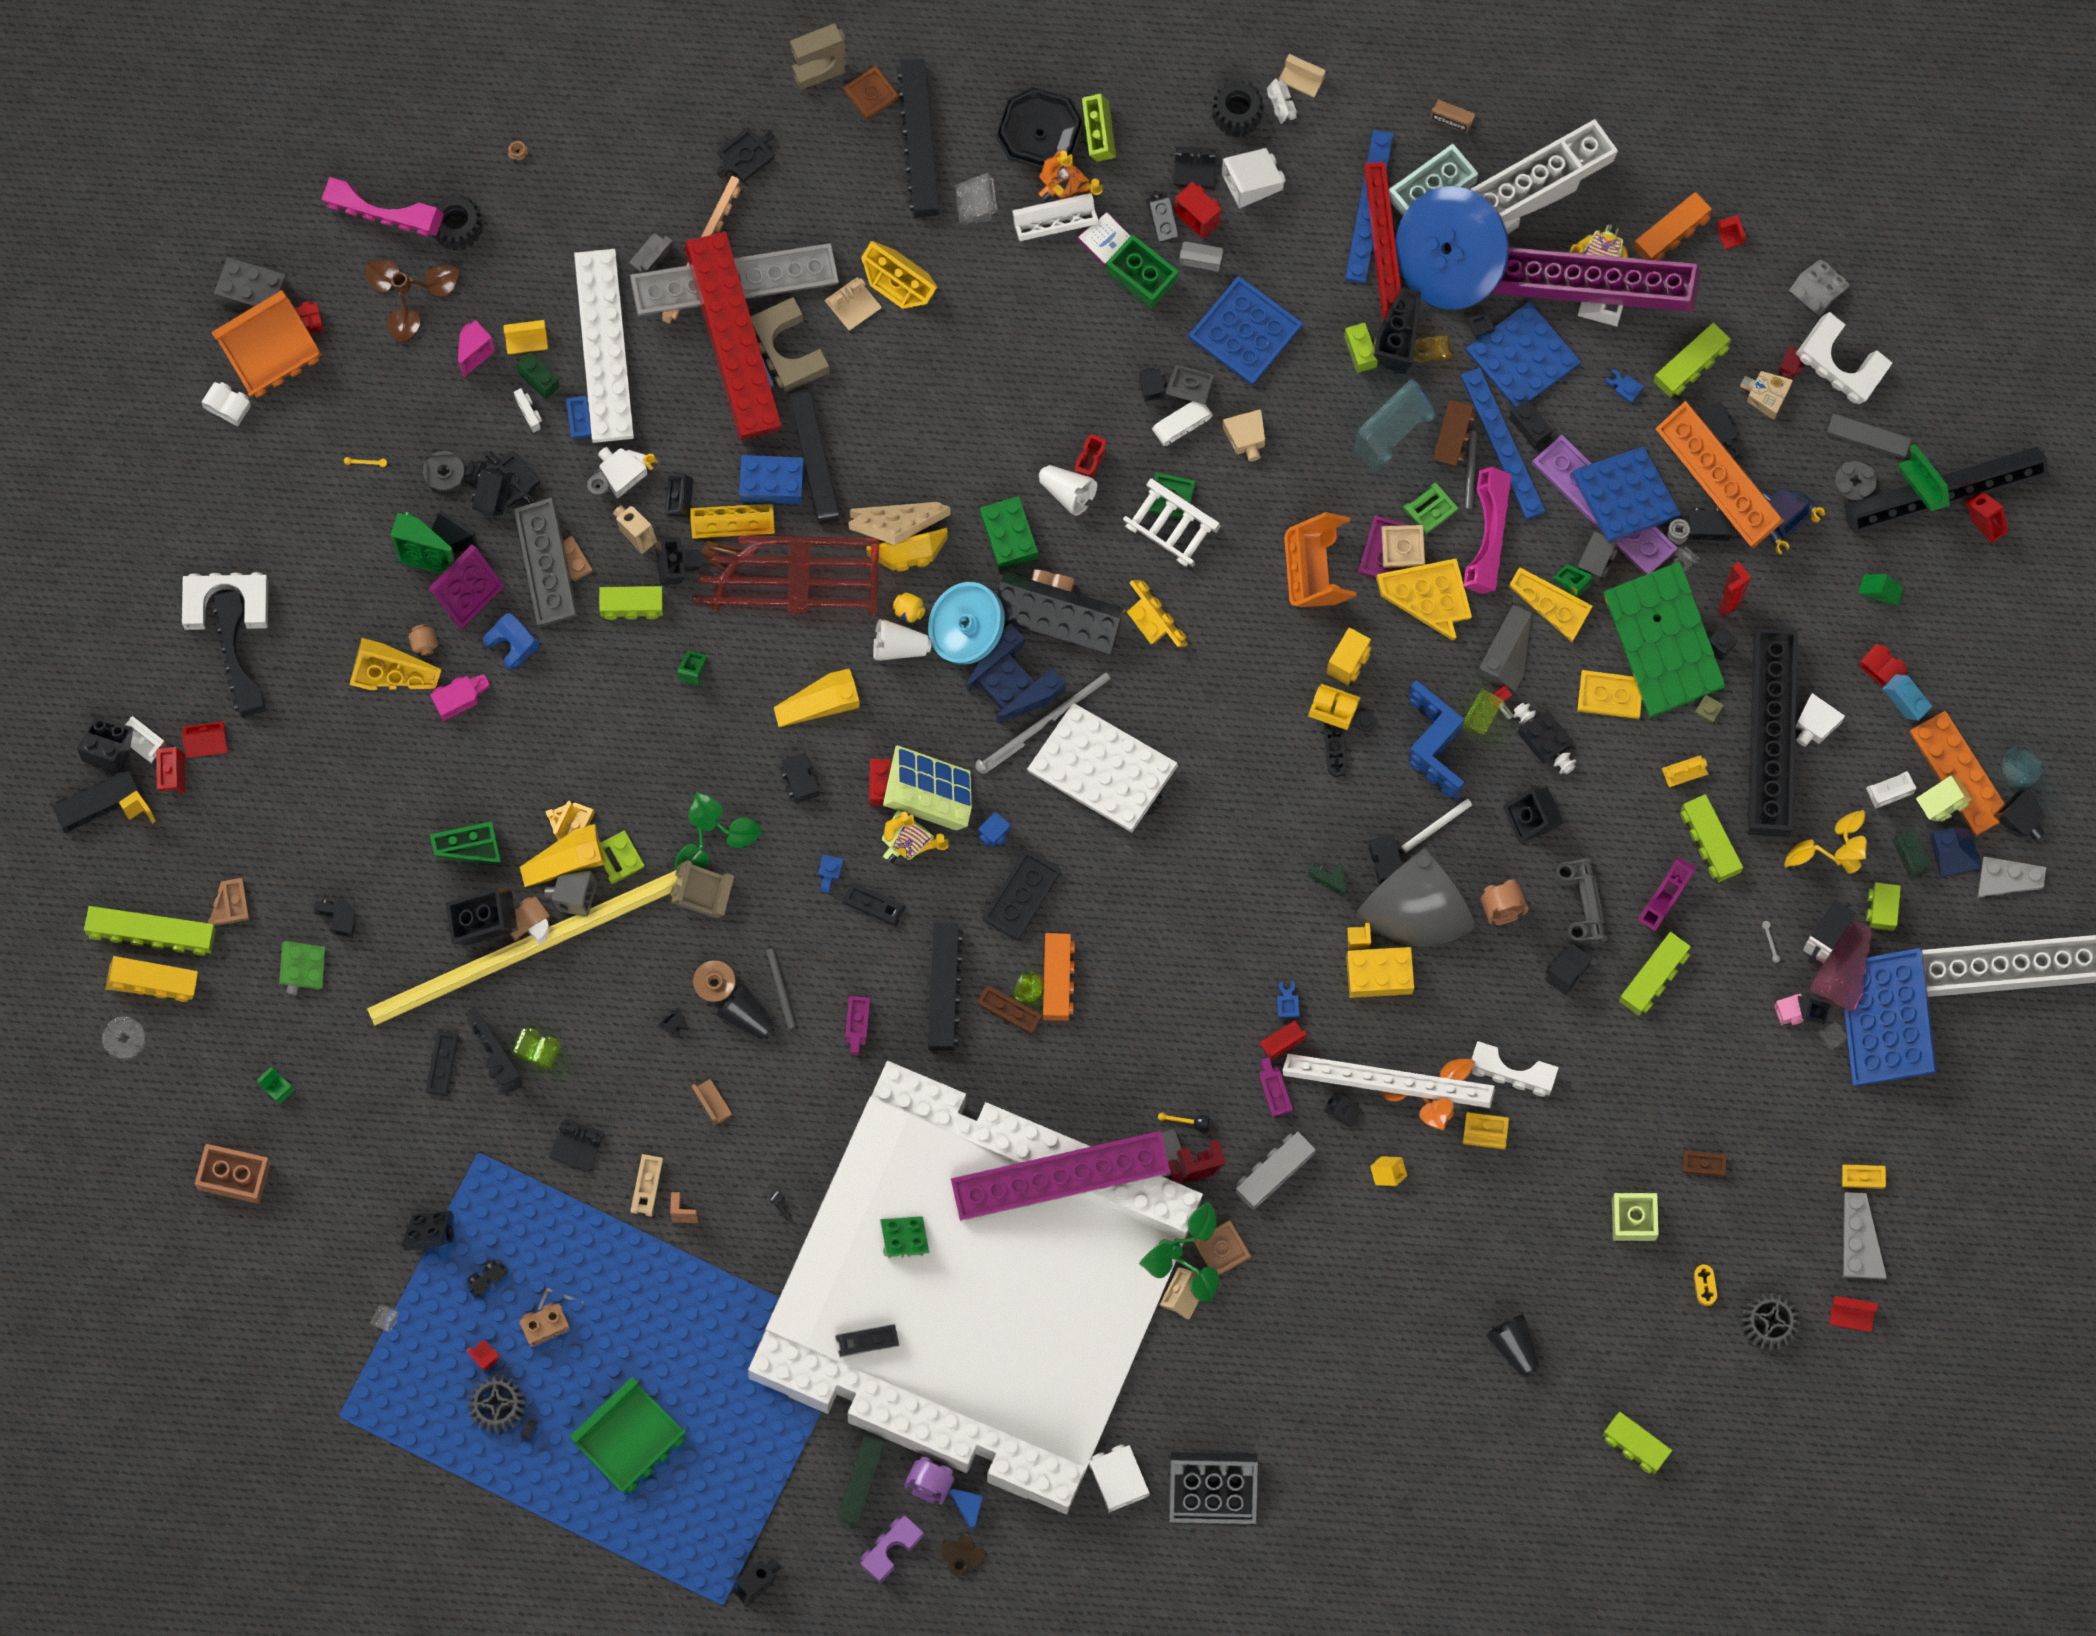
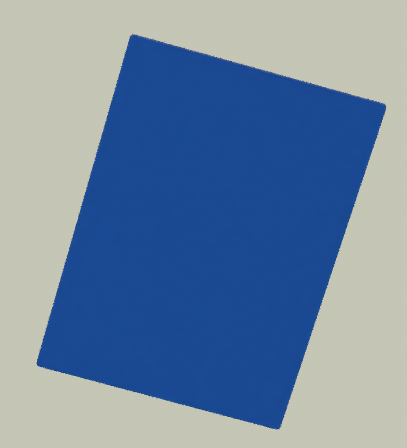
(644, 1316)

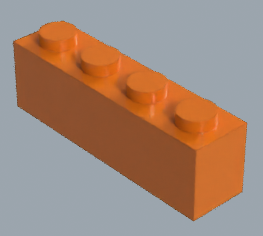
(1672, 228)
(1057, 977)

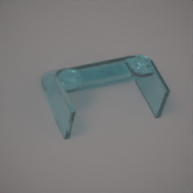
(1392, 423)

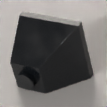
(454, 532)

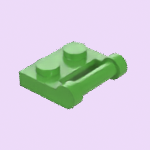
(1433, 514)

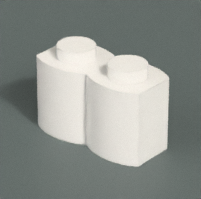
(226, 404)

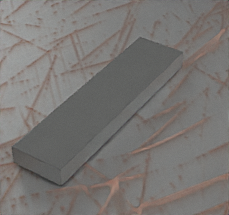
(1868, 436)

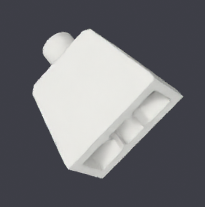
(1817, 721)

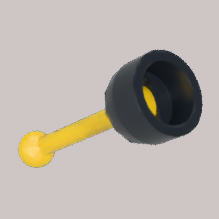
(1200, 1122)

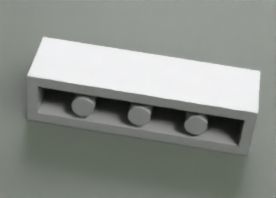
(1275, 1170)

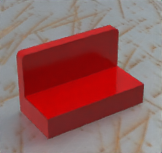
(204, 739)
(170, 769)
(1283, 1040)
(1852, 1313)

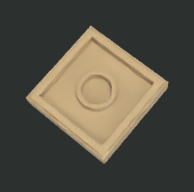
(1403, 546)

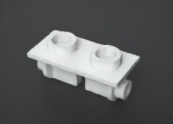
(1278, 93)

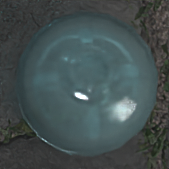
(2021, 768)

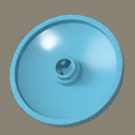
(966, 623)

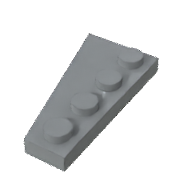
(1860, 1243)

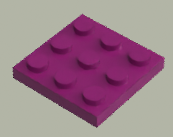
(466, 587)

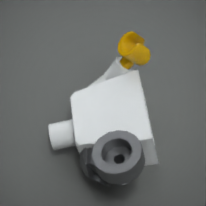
(619, 471)

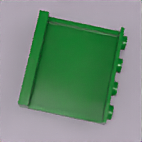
(628, 1437)

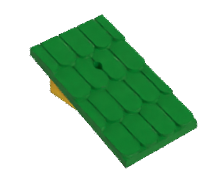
(1664, 639)

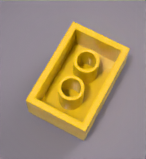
(1380, 972)

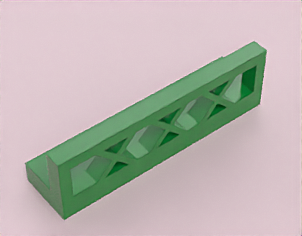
(1925, 480)

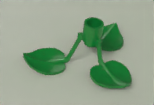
(705, 815)
(1159, 1259)

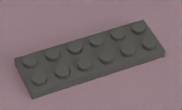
(546, 562)

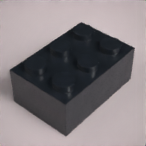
(481, 916)

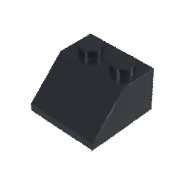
(1533, 813)

